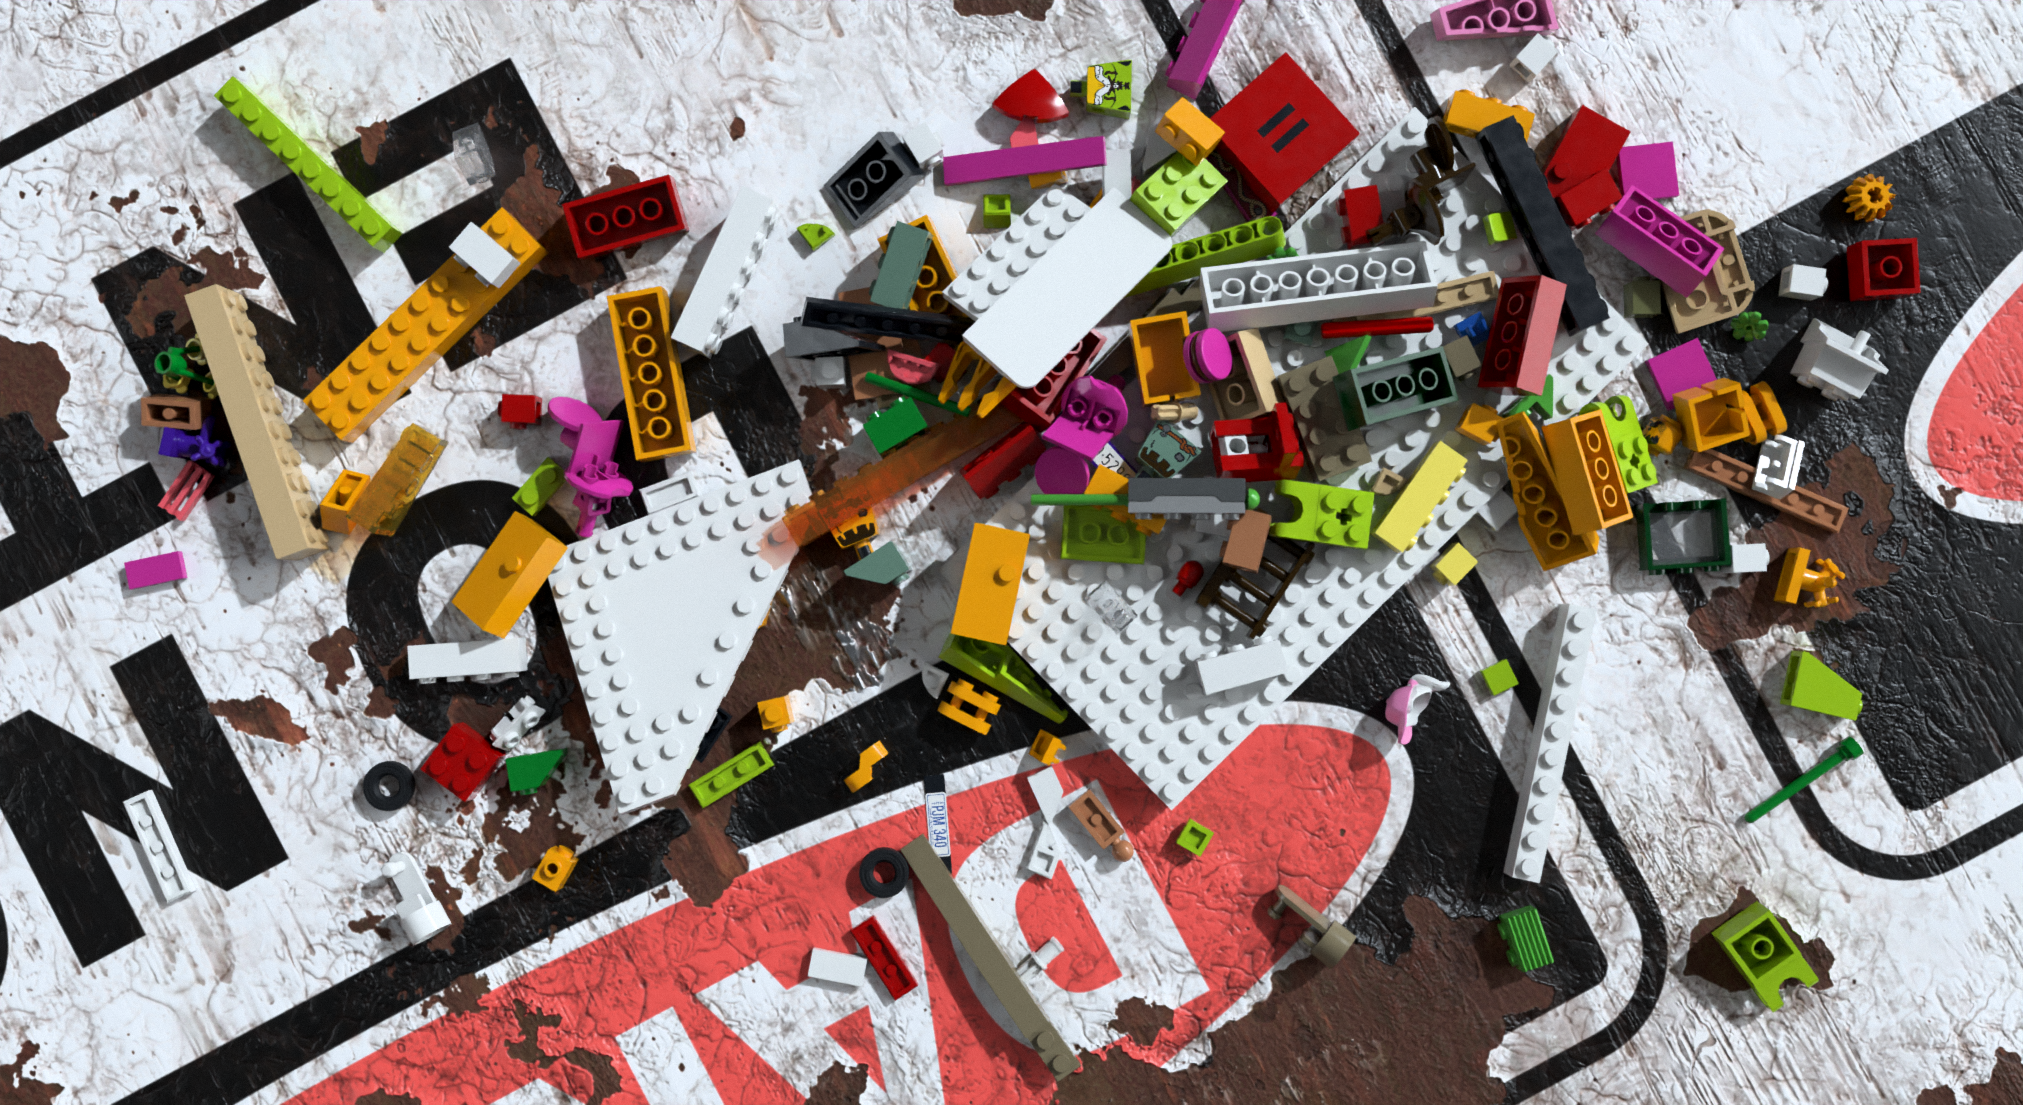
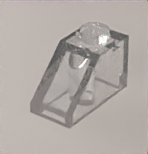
(473, 154)

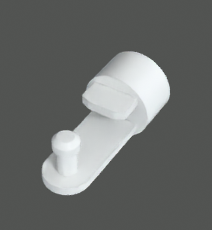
(419, 910)

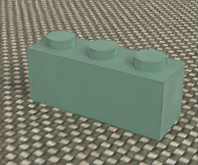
(900, 266)

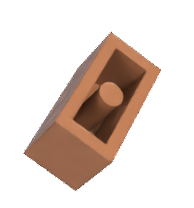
(175, 411)
(1246, 541)

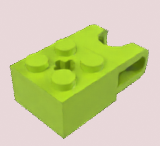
(1627, 442)
(1316, 513)
(1763, 953)

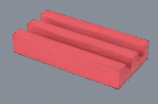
(178, 484)

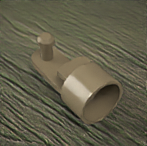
(1335, 937)

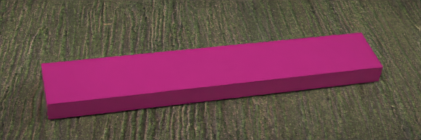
(1025, 161)

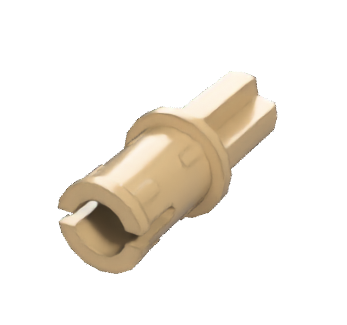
(1174, 412)

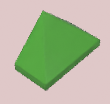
(1349, 354)

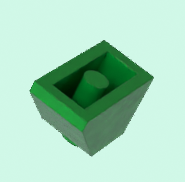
(533, 769)

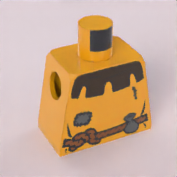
(857, 533)

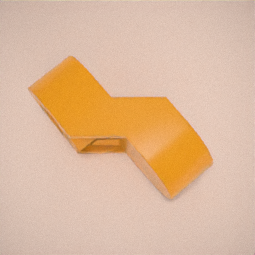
(864, 773)

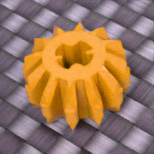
(1869, 198)

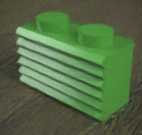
(1525, 939)

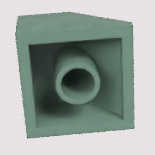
(882, 566)

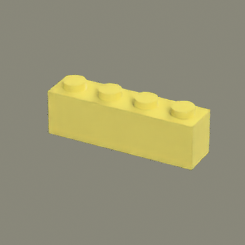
(1419, 497)

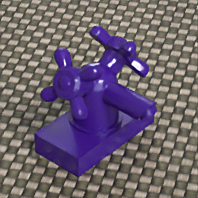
(185, 444)

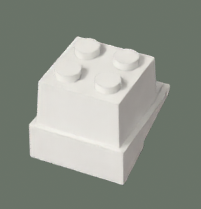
(1836, 362)

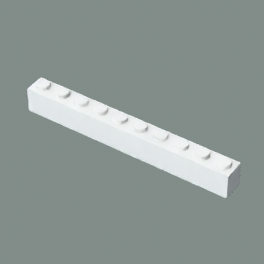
(1550, 742)

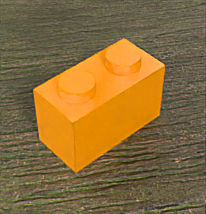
(1189, 131)

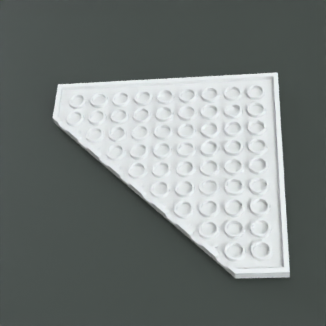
(666, 618)

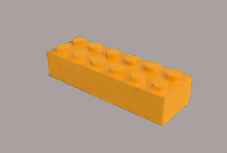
(651, 374)

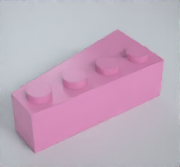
(1493, 19)

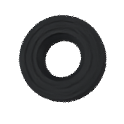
(406, 786)
(867, 878)

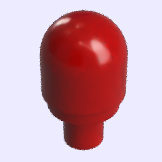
(1188, 576)

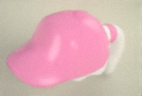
(1409, 701)

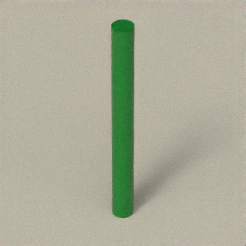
(914, 393)

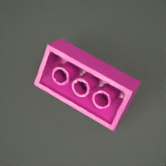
(1201, 46)
(1659, 241)

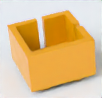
(1706, 418)

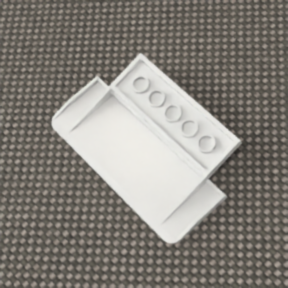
(1054, 280)

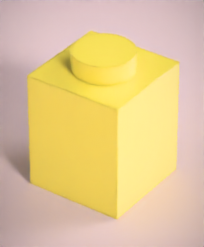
(1452, 565)

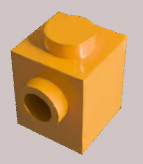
(1479, 423)
(776, 713)
(555, 867)

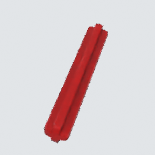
(1377, 327)

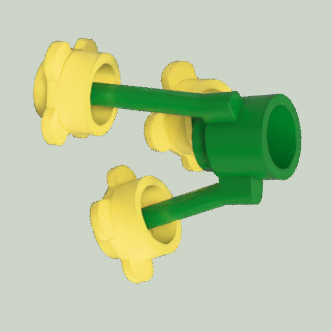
(175, 372)

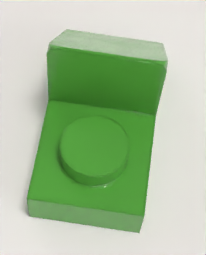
(1541, 404)

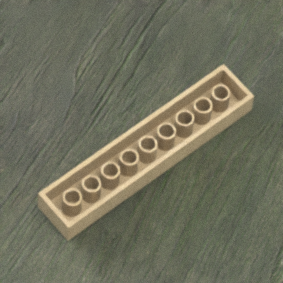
(257, 423)

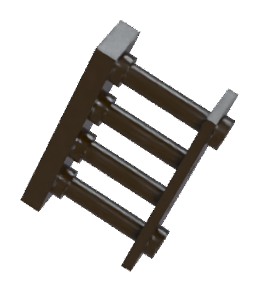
(1212, 596)

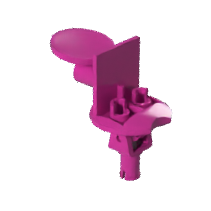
(1089, 419)
(591, 462)

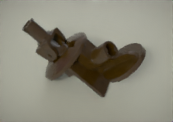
(1424, 192)

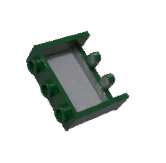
(1683, 536)

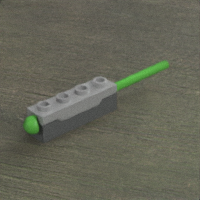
(1169, 497)

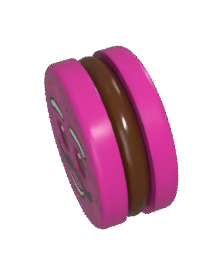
(1207, 355)

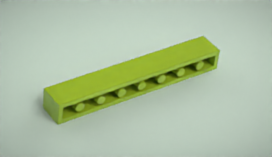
(308, 164)

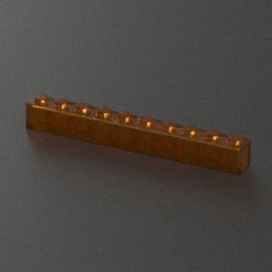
(894, 472)

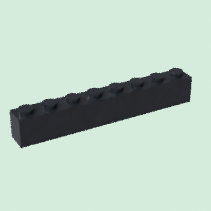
(1541, 223)

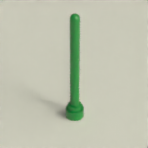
(1847, 750)

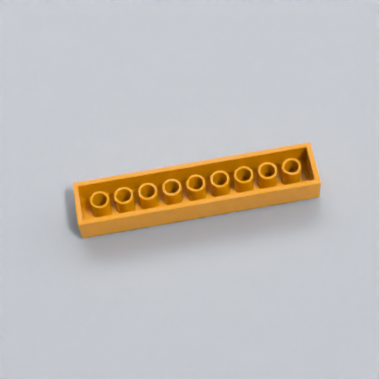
(417, 335)

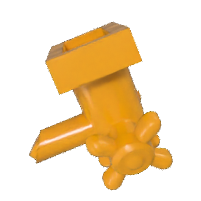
(1797, 577)

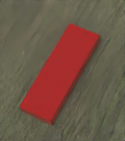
(884, 957)

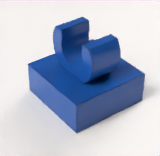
(1474, 327)

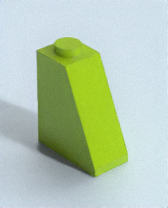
(1819, 689)

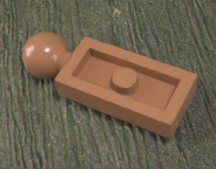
(1101, 825)

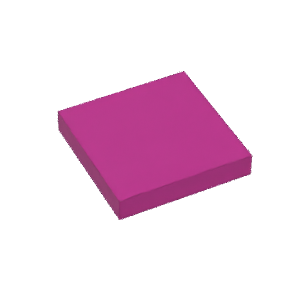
(1649, 169)
(1680, 370)

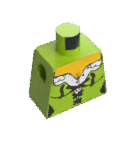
(1106, 89)

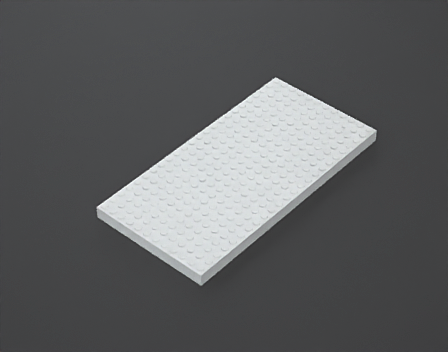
(1144, 681)

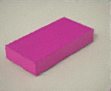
(155, 570)

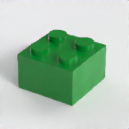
(895, 425)

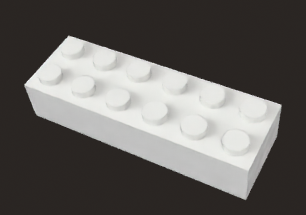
(726, 272)

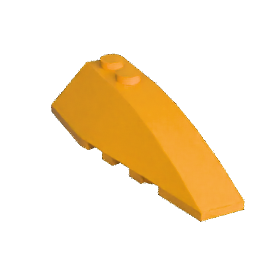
(1539, 497)

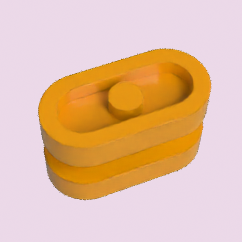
(1771, 416)
(963, 691)

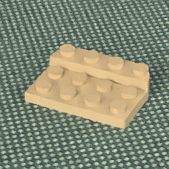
(1724, 289)

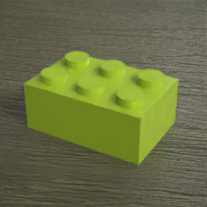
(1178, 192)

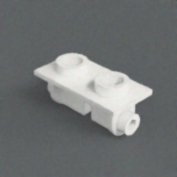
(525, 715)

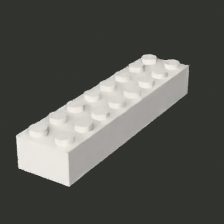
(1318, 287)

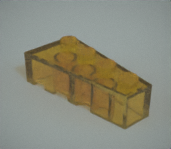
(398, 481)

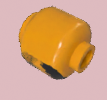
(1662, 435)

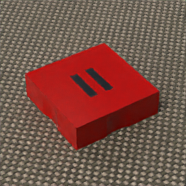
(1281, 132)

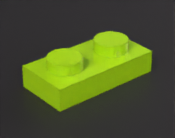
(540, 486)

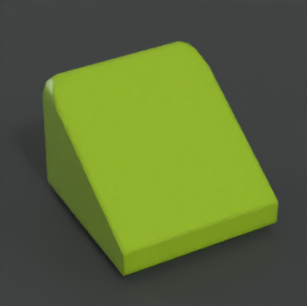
(996, 211)
(1499, 227)

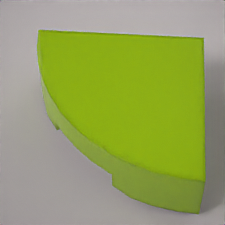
(815, 234)

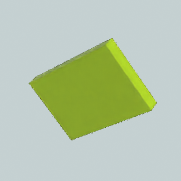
(1098, 537)

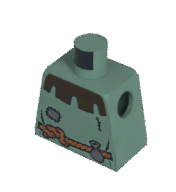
(1164, 452)

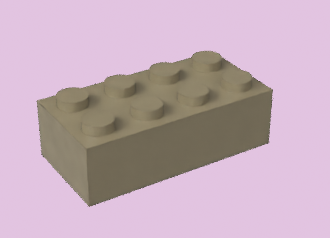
(1320, 420)

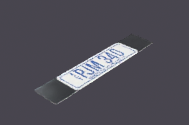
(937, 817)

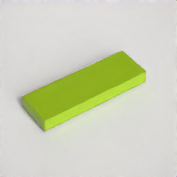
(731, 774)

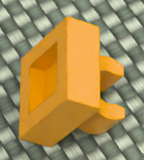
(1045, 747)

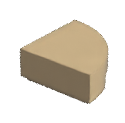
(1387, 483)

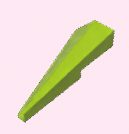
(1002, 670)

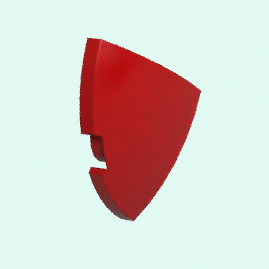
(1032, 99)

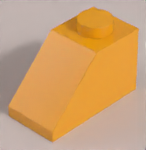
(340, 501)

